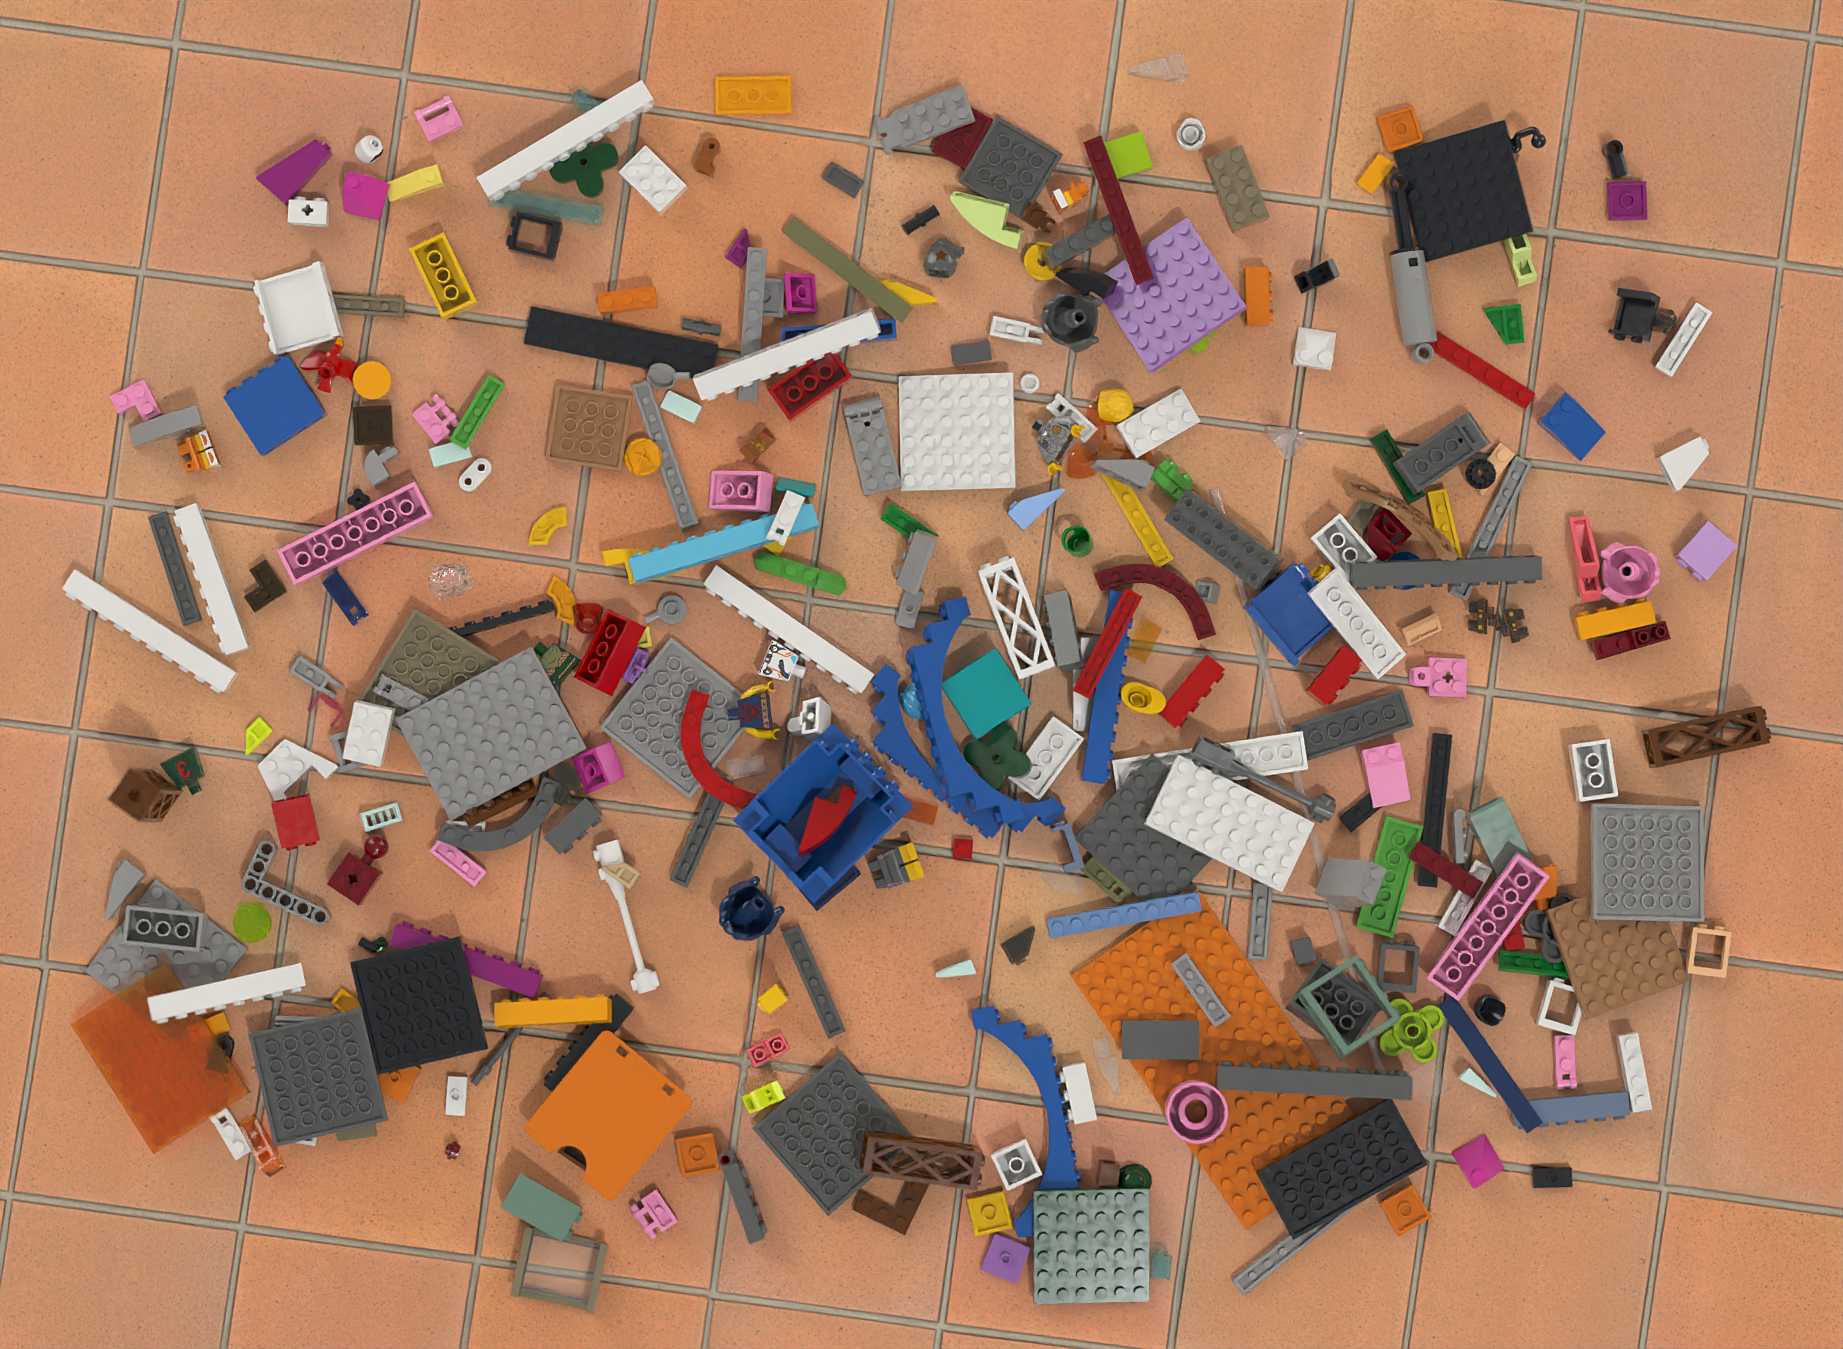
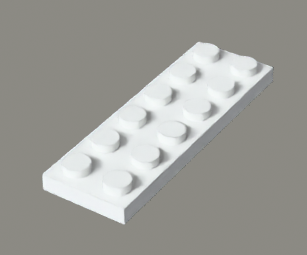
(1356, 623)

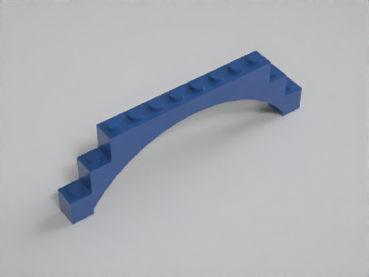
(898, 745)
(954, 772)
(1036, 1056)

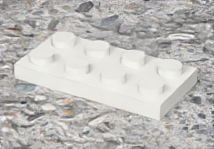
(1157, 423)
(1048, 757)

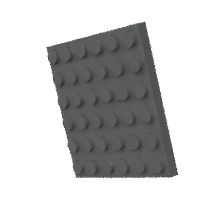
(1134, 852)
(318, 1077)
(823, 1129)

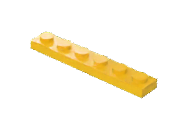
(1139, 521)

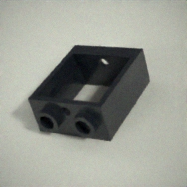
(553, 242)

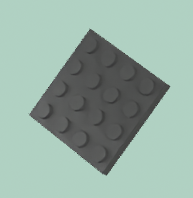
(1010, 166)

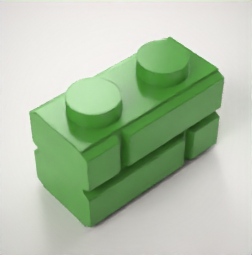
(1171, 480)

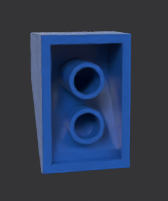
(1571, 426)

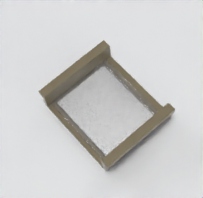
(558, 1270)

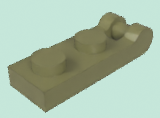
(1105, 880)

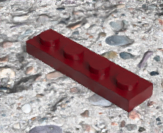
(1445, 870)

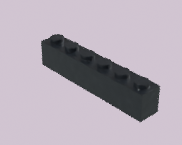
(620, 1011)

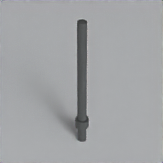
(486, 1067)

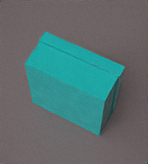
(985, 694)

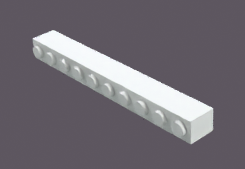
(566, 140)
(786, 354)
(788, 629)
(150, 631)

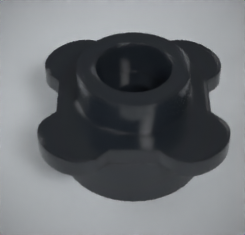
(364, 499)

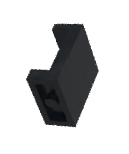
(1635, 315)

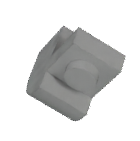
(375, 466)

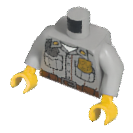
(1056, 439)

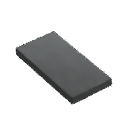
(1160, 1039)

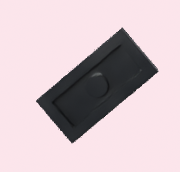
(1552, 1177)

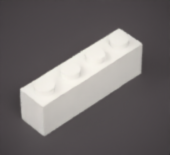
(1633, 1071)

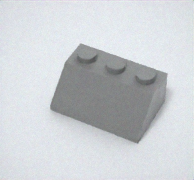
(916, 561)

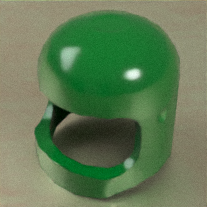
(1080, 539)

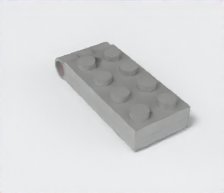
(872, 446)

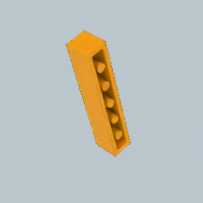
(553, 1012)

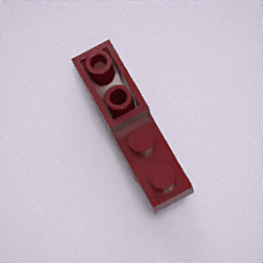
(1630, 640)

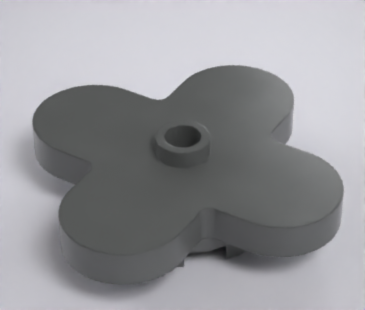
(1538, 925)

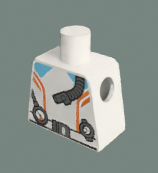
(781, 663)

